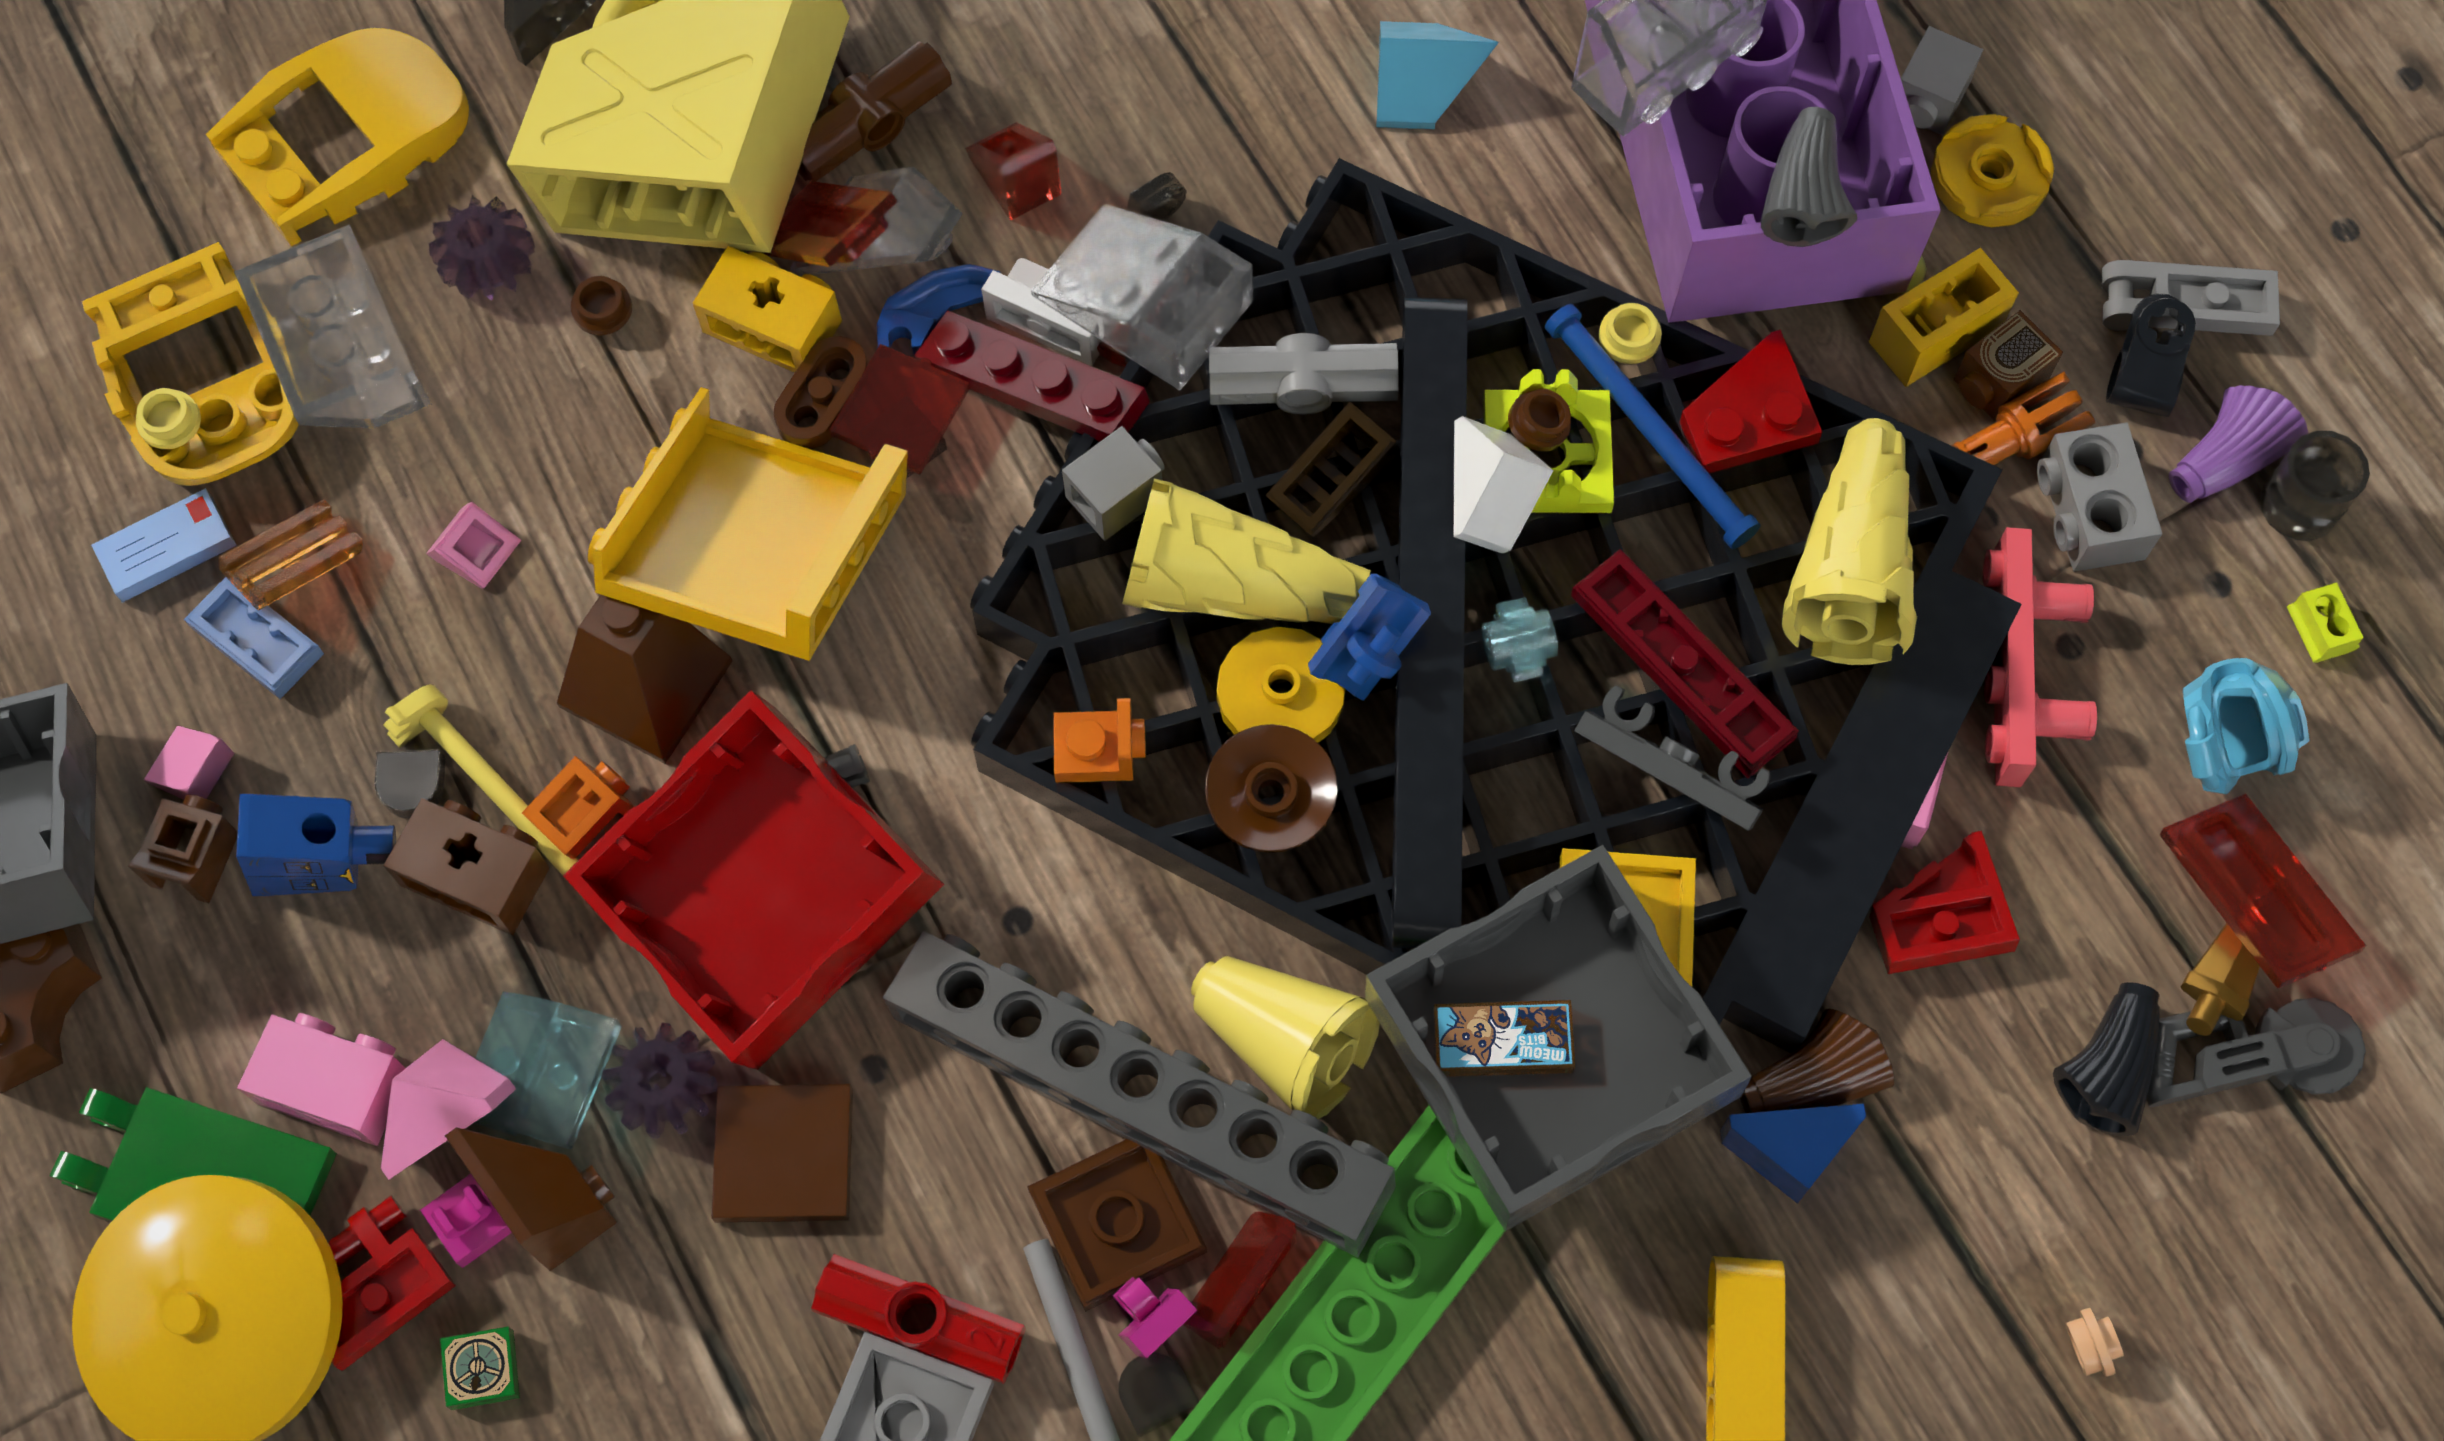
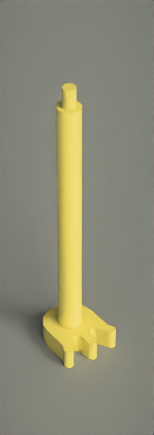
(424, 711)

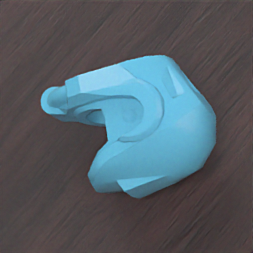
(2241, 723)

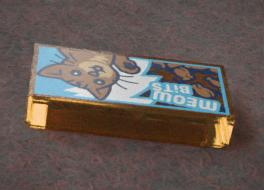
(1504, 1038)

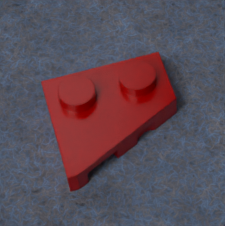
(1752, 410)

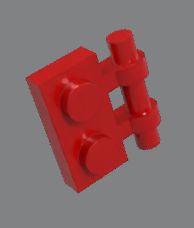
(388, 1287)

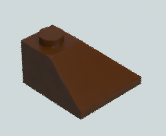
(640, 675)
(537, 1194)

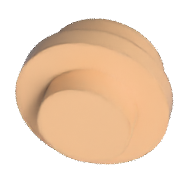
(2094, 1343)

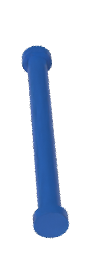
(1737, 526)

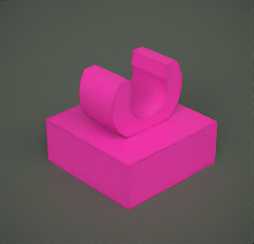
(465, 1221)
(1153, 1317)

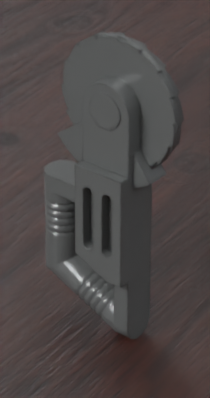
(2300, 1045)

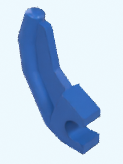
(921, 305)

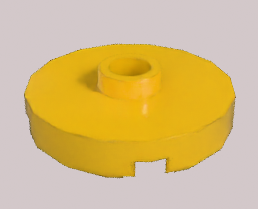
(1997, 147)
(1273, 655)

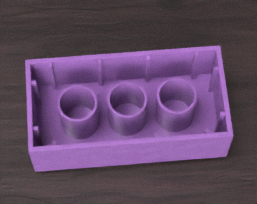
(1713, 153)

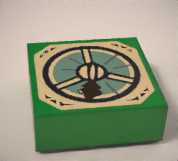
(479, 1368)

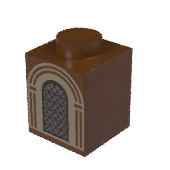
(2006, 364)

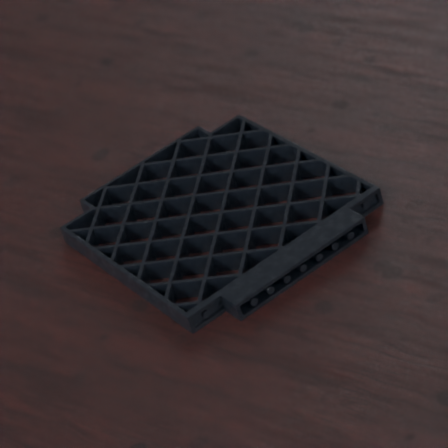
(1855, 799)

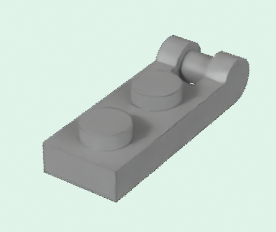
(2218, 296)

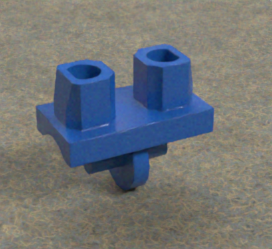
(1369, 637)

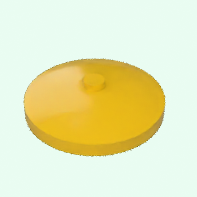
(207, 1312)

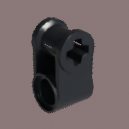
(2148, 368)

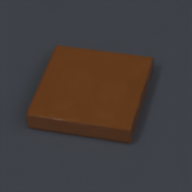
(782, 1153)
(1116, 1220)

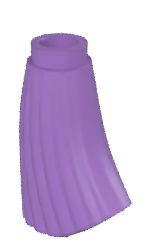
(2248, 435)

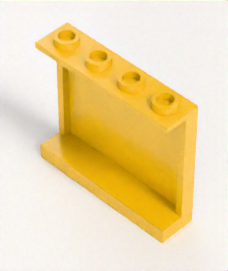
(746, 531)

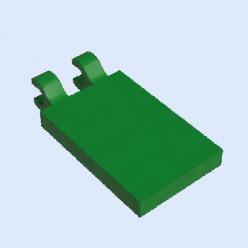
(182, 1139)

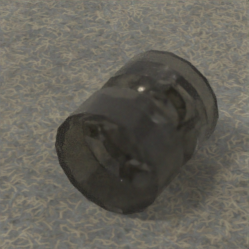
(2314, 485)

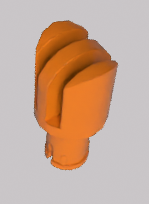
(2018, 430)

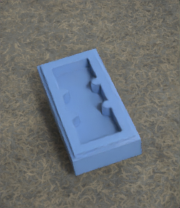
(254, 639)

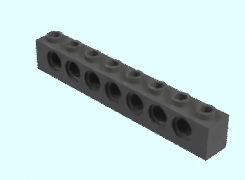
(1337, 1214)

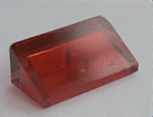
(1241, 1277)

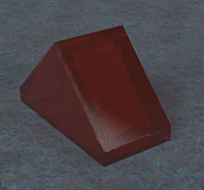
(1018, 168)

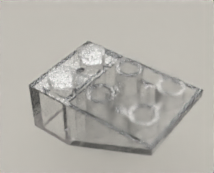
(1149, 290)

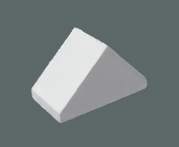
(1493, 485)

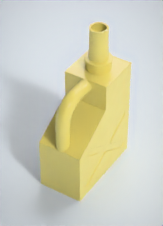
(678, 119)

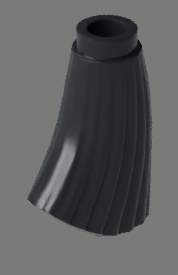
(2113, 1073)

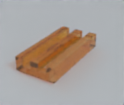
(284, 547)

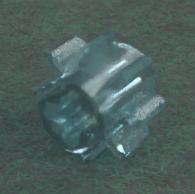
(1519, 639)

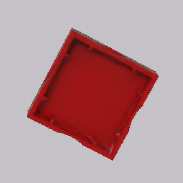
(753, 881)

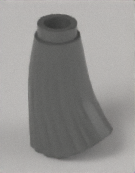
(1805, 190)

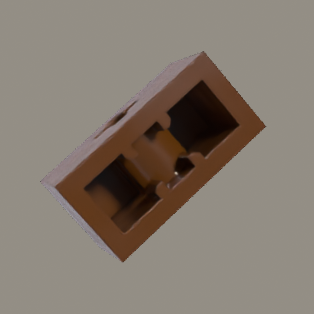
(494, 889)

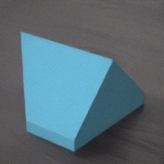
(1424, 71)

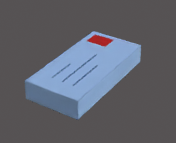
(163, 545)

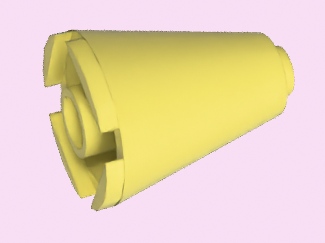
(1287, 1029)

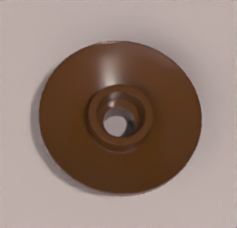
(1275, 758)

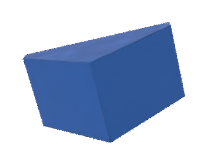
(1792, 1144)

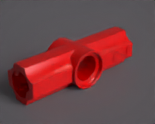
(878, 1301)

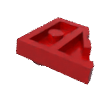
(1946, 913)

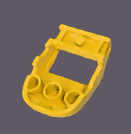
(389, 89)
(240, 416)

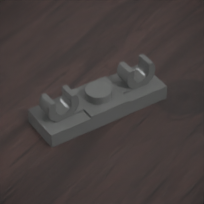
(1673, 761)

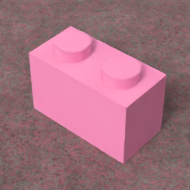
(322, 1077)

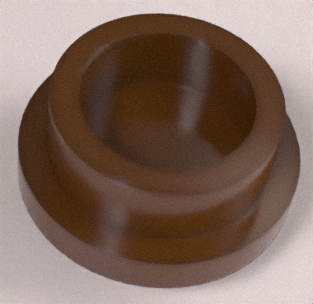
(601, 305)
(1540, 419)

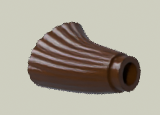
(1832, 1067)

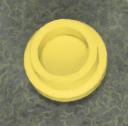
(1630, 333)
(167, 418)

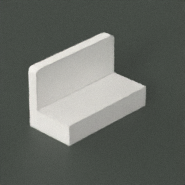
(1011, 305)

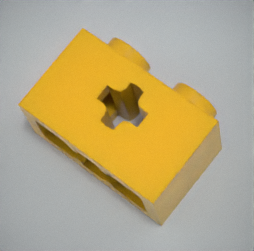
(766, 308)
(1942, 317)

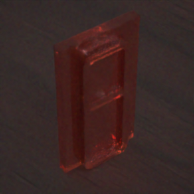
(831, 223)
(2262, 891)

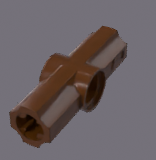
(872, 109)

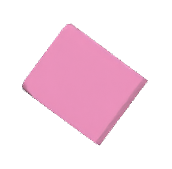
(474, 545)
(189, 763)

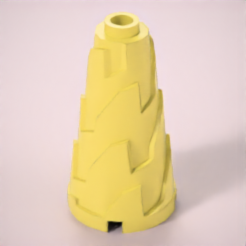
(1857, 562)
(1233, 565)

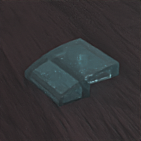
(553, 1061)

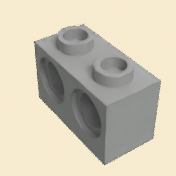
(2113, 496)

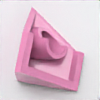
(433, 1098)

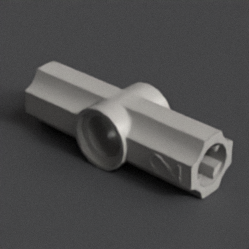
(1303, 373)

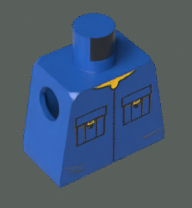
(305, 844)

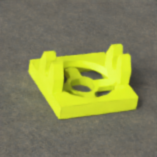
(1592, 409)

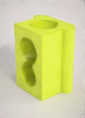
(2313, 625)

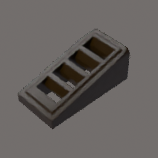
(1347, 423)

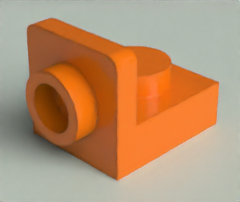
(1097, 744)
(578, 805)

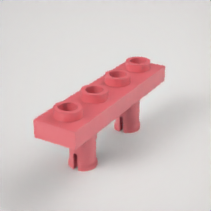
(2011, 681)

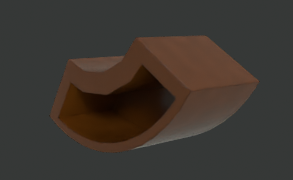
(37, 989)

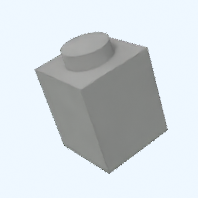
(1938, 78)
(1112, 481)

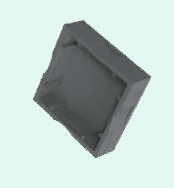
(46, 813)
(1641, 1034)

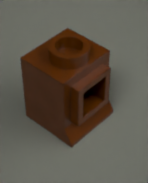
(206, 854)

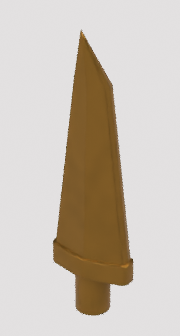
(2220, 983)

